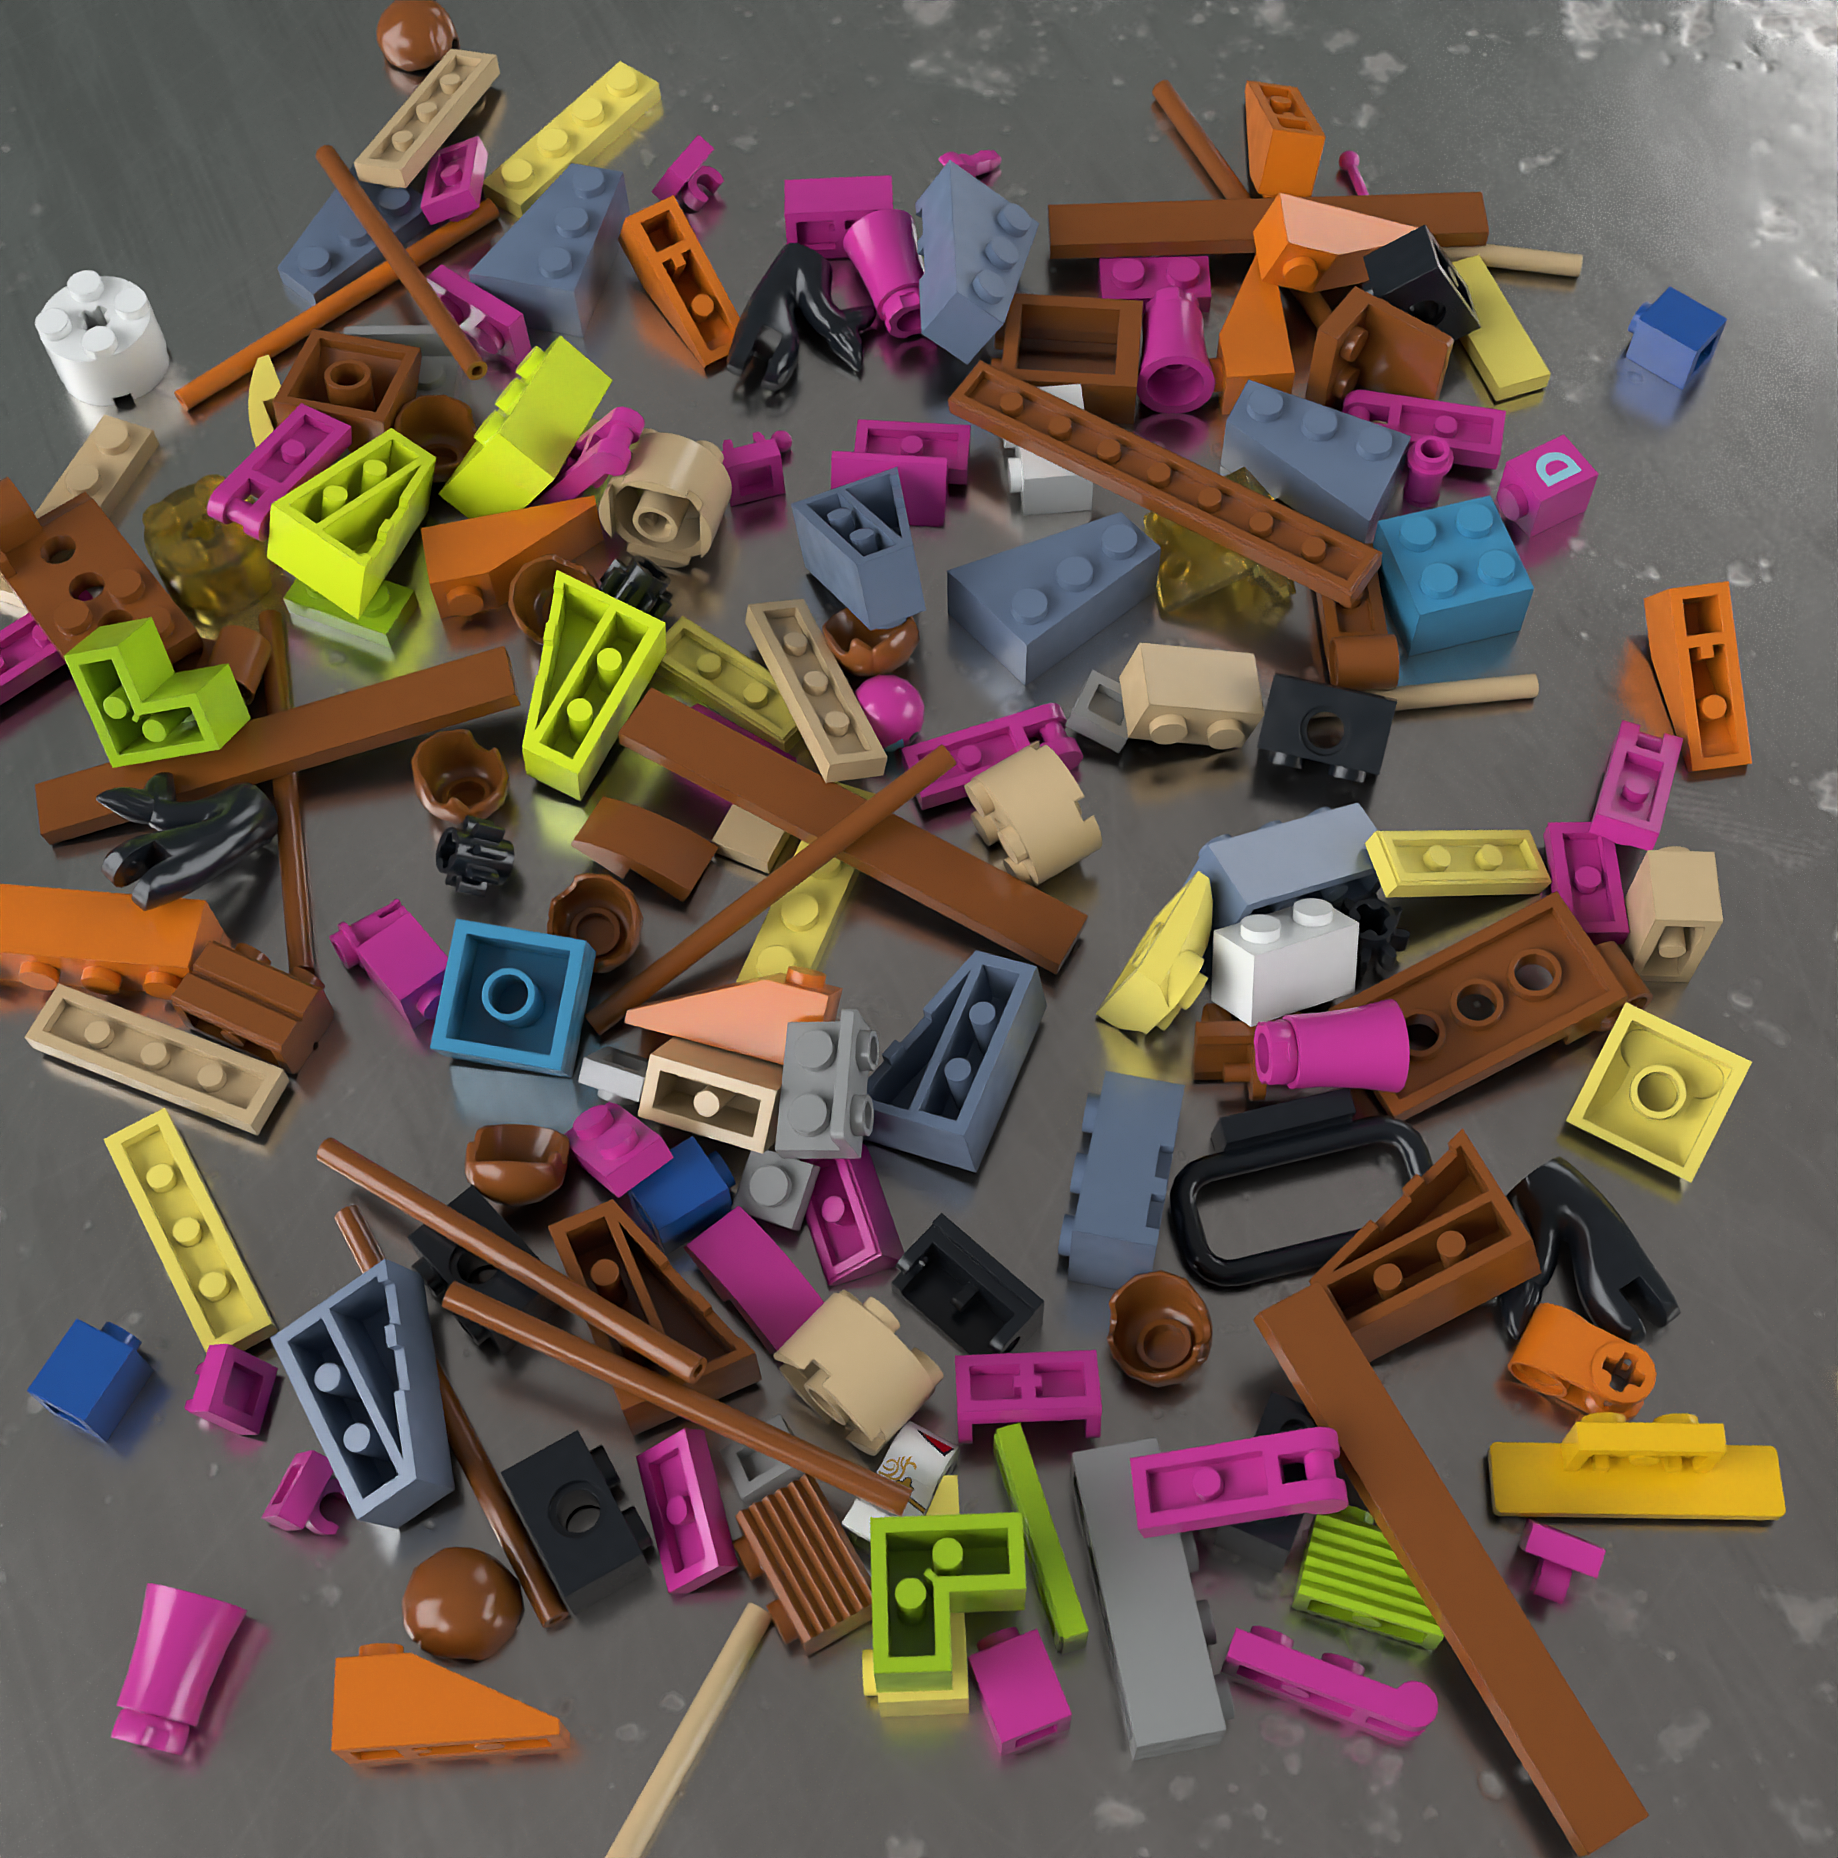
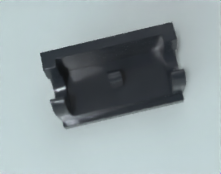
(967, 1292)

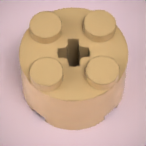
(668, 498)
(1033, 814)
(858, 1370)

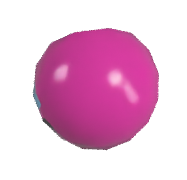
(892, 710)

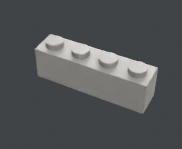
(1149, 1612)

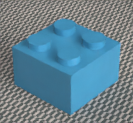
(1451, 575)
(513, 998)

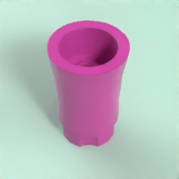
(889, 264)
(1174, 356)
(1336, 1049)
(173, 1666)

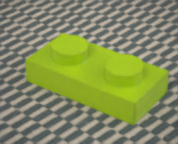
(379, 623)

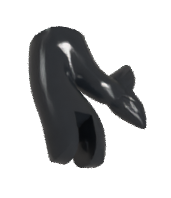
(768, 325)
(192, 837)
(1606, 1257)

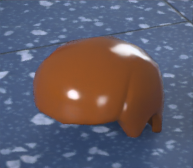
(415, 33)
(441, 428)
(533, 592)
(868, 651)
(459, 777)
(602, 914)
(517, 1163)
(1159, 1328)
(461, 1604)

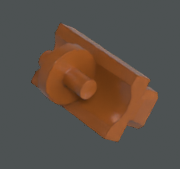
(1226, 1050)

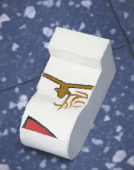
(914, 1460)

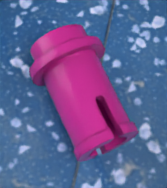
(1428, 463)
(354, 935)

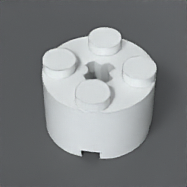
(103, 338)

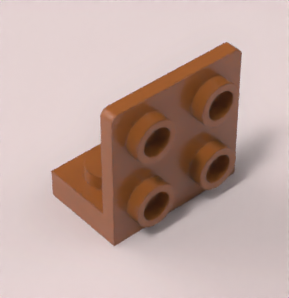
(1377, 348)

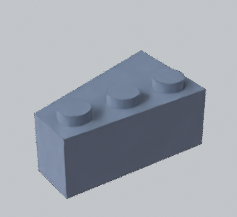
(972, 260)
(863, 548)
(958, 1065)
(1121, 1180)
(374, 1393)

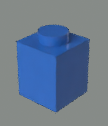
(1674, 337)
(684, 1195)
(92, 1377)

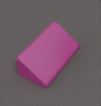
(921, 479)
(851, 1220)

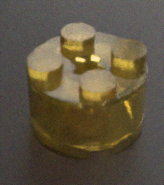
(203, 559)

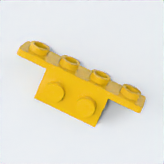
(1637, 1472)

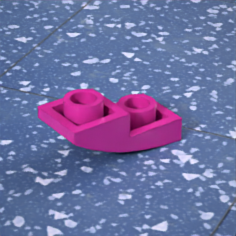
(755, 1276)

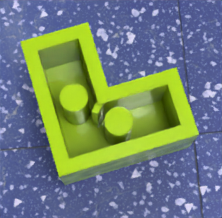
(146, 707)
(935, 1569)

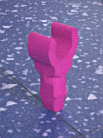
(975, 164)

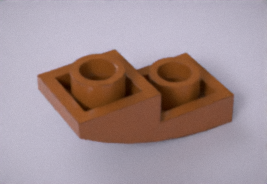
(637, 839)

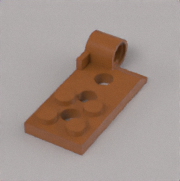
(99, 559)
(1583, 997)

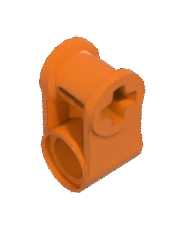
(1576, 1362)

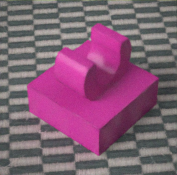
(687, 173)
(754, 469)
(232, 1389)
(300, 1493)
(1559, 1556)

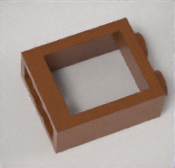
(1079, 321)

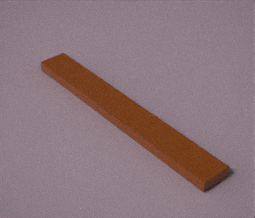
(1229, 224)
(1167, 484)
(294, 740)
(890, 852)
(1452, 1572)

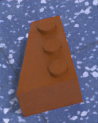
(1430, 1254)
(626, 1268)

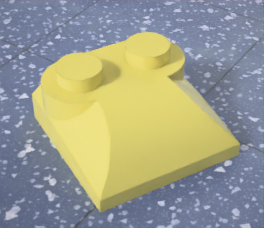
(1165, 963)
(1658, 1092)

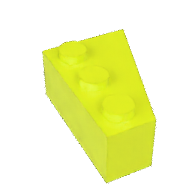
(530, 434)
(353, 520)
(587, 683)

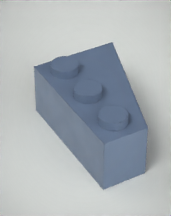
(559, 251)
(1316, 458)
(1053, 592)
(1288, 862)

